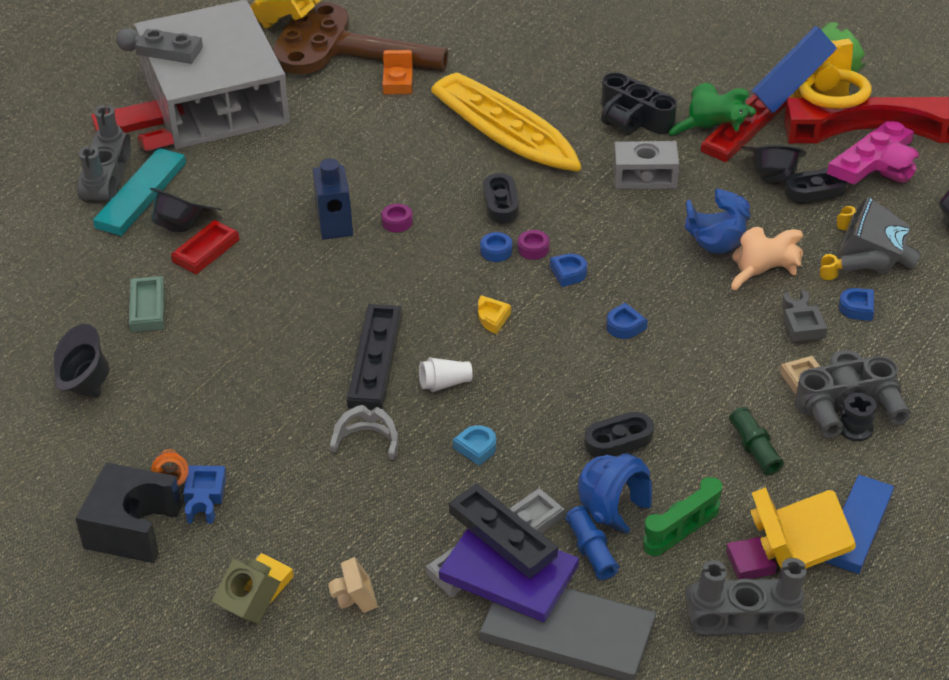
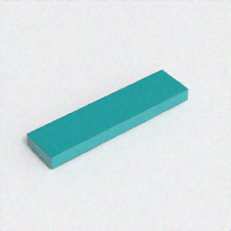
(136, 193)

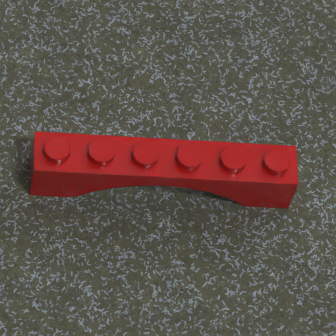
(813, 124)

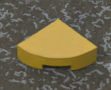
(492, 313)

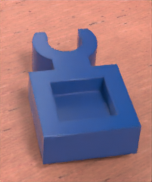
(203, 489)

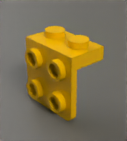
(804, 530)

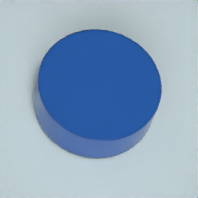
(496, 247)

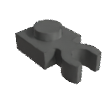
(802, 320)

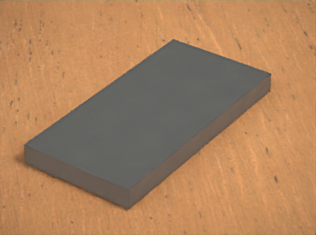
(578, 632)

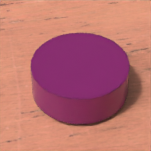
(397, 217)
(533, 244)

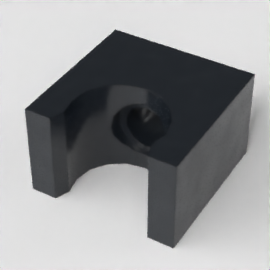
(114, 509)

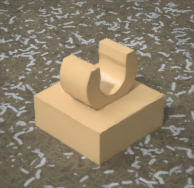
(353, 587)

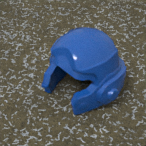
(719, 231)
(603, 482)

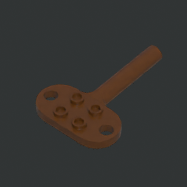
(322, 33)

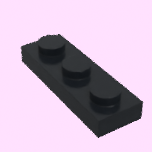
(503, 530)

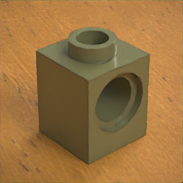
(231, 589)

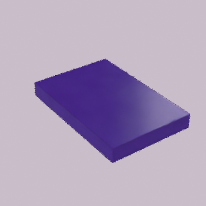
(489, 575)

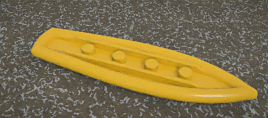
(506, 122)

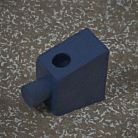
(332, 187)

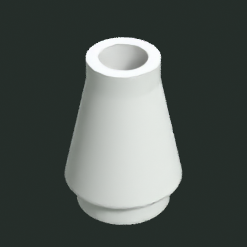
(442, 373)

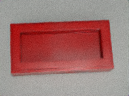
(205, 247)

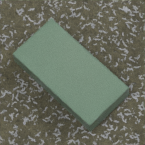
(147, 304)

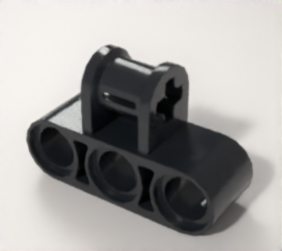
(636, 105)

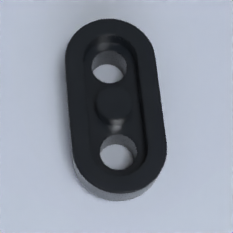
(814, 186)
(501, 197)
(619, 434)

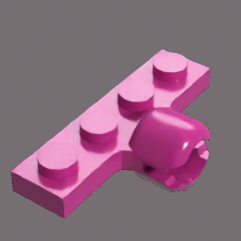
(881, 151)

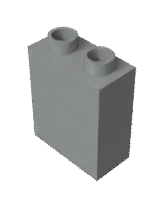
(229, 85)

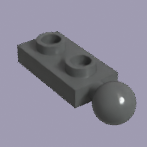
(160, 44)

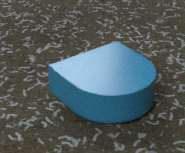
(476, 443)

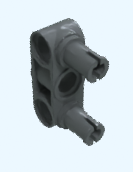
(105, 159)
(825, 388)
(746, 604)

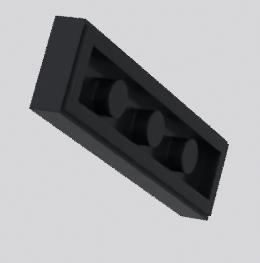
(374, 356)

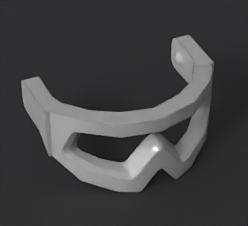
(341, 431)

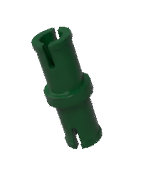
(756, 441)

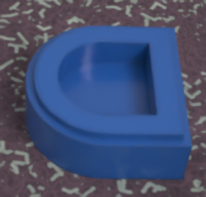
(569, 268)
(857, 303)
(625, 322)

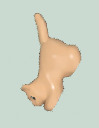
(763, 253)

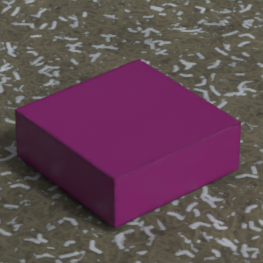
(750, 559)

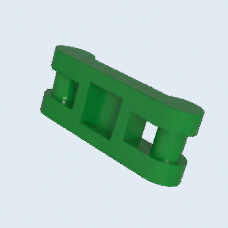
(682, 518)

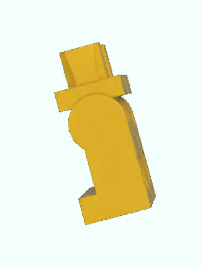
(271, 11)

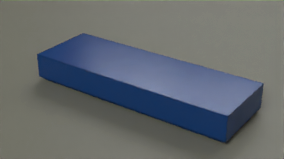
(794, 69)
(864, 515)

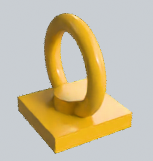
(831, 81)

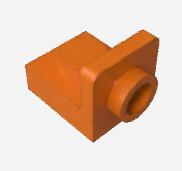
(397, 72)

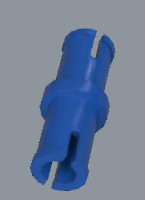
(592, 543)

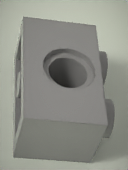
(646, 165)

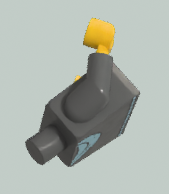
(872, 241)

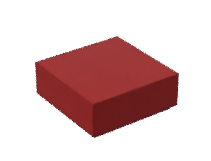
(155, 139)

